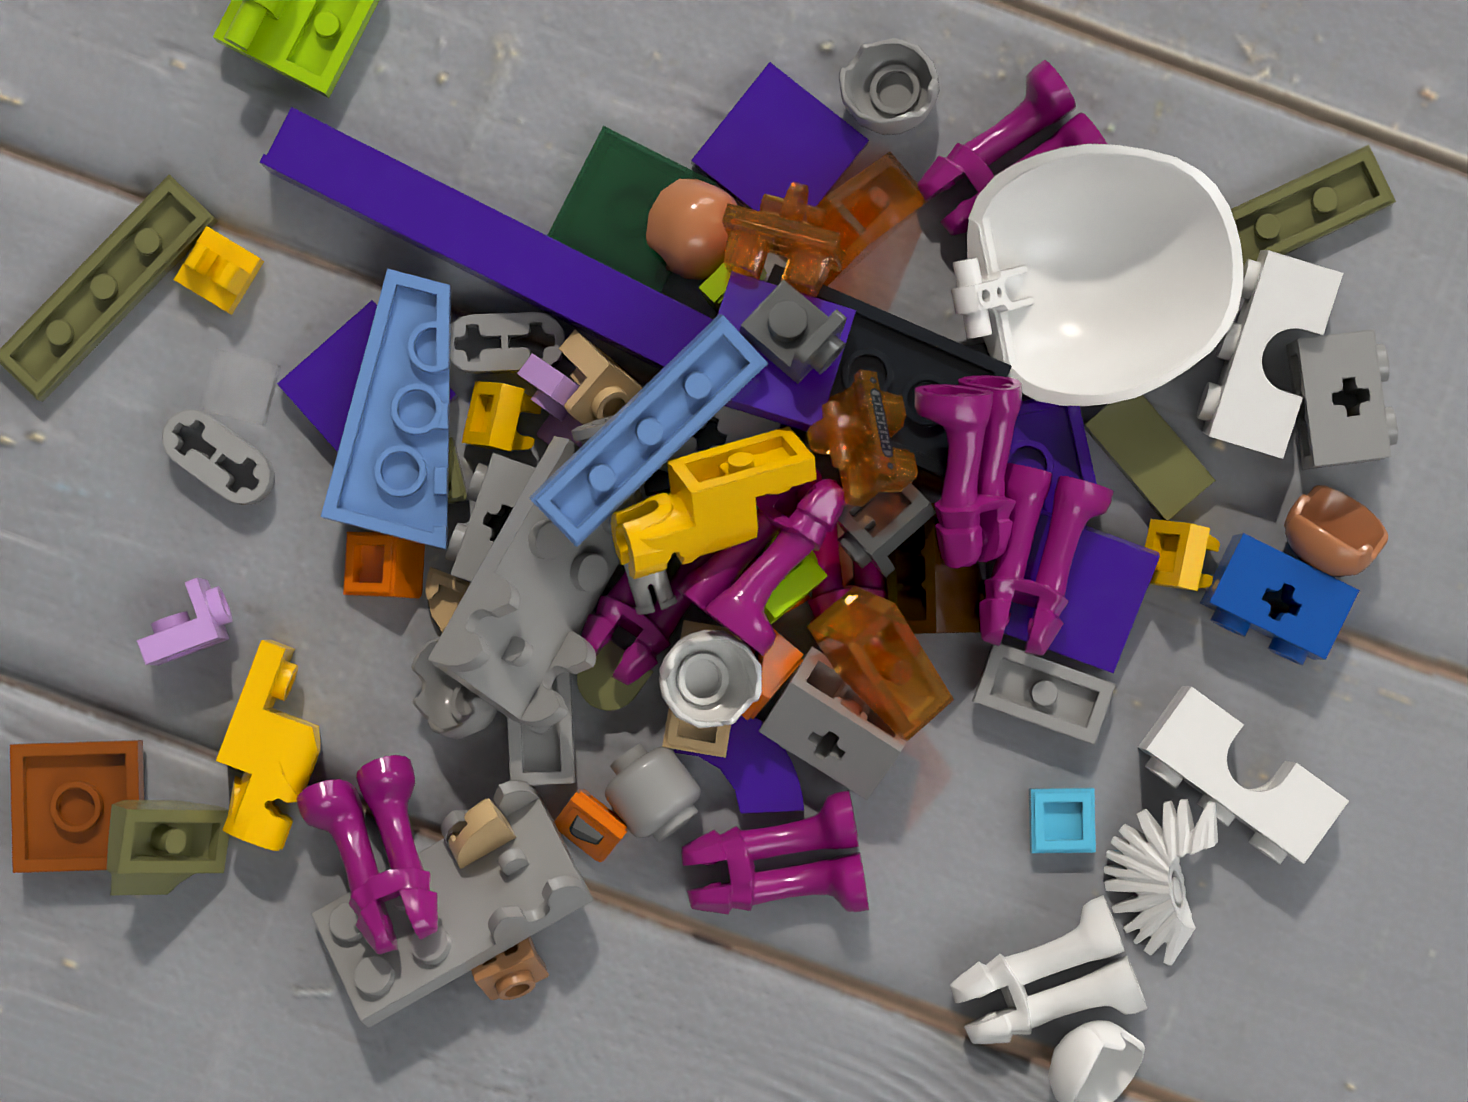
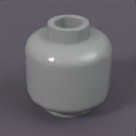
(652, 792)

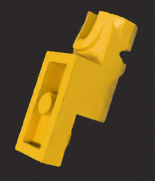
(709, 501)
(270, 748)

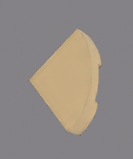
(444, 595)
(484, 833)

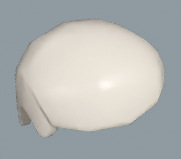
(710, 678)
(1094, 1063)

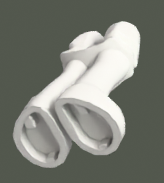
(1090, 941)

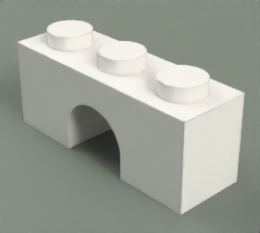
(1278, 297)
(1285, 813)

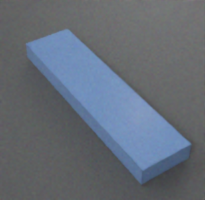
(648, 430)

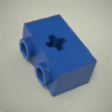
(1315, 599)

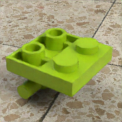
(297, 37)

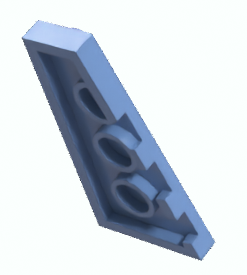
(396, 433)

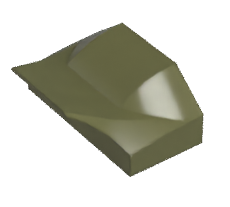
(162, 844)

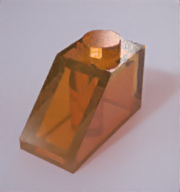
(870, 209)
(881, 660)

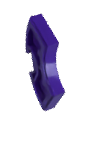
(757, 770)

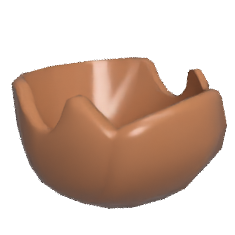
(689, 228)
(1334, 532)

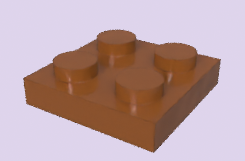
(65, 801)

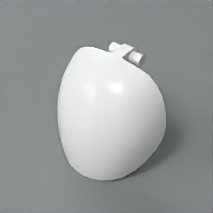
(1099, 272)

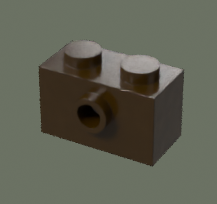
(929, 592)

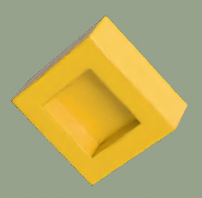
(219, 270)
(495, 416)
(1181, 553)

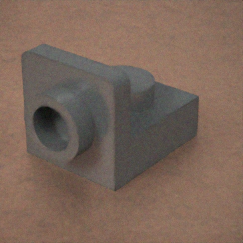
(794, 332)
(882, 526)

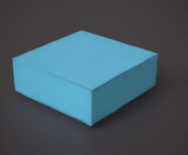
(1062, 820)

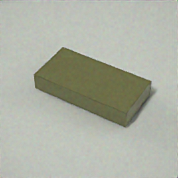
(1149, 455)

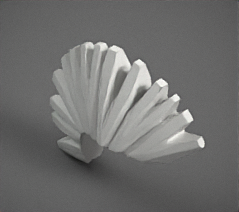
(1152, 870)

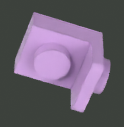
(552, 394)
(180, 636)

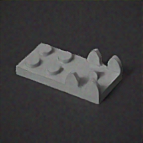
(528, 608)
(479, 910)

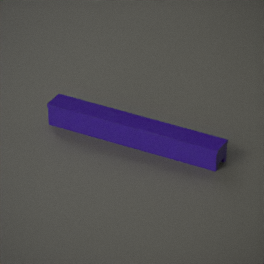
(481, 240)

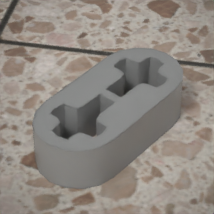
(504, 327)
(209, 469)

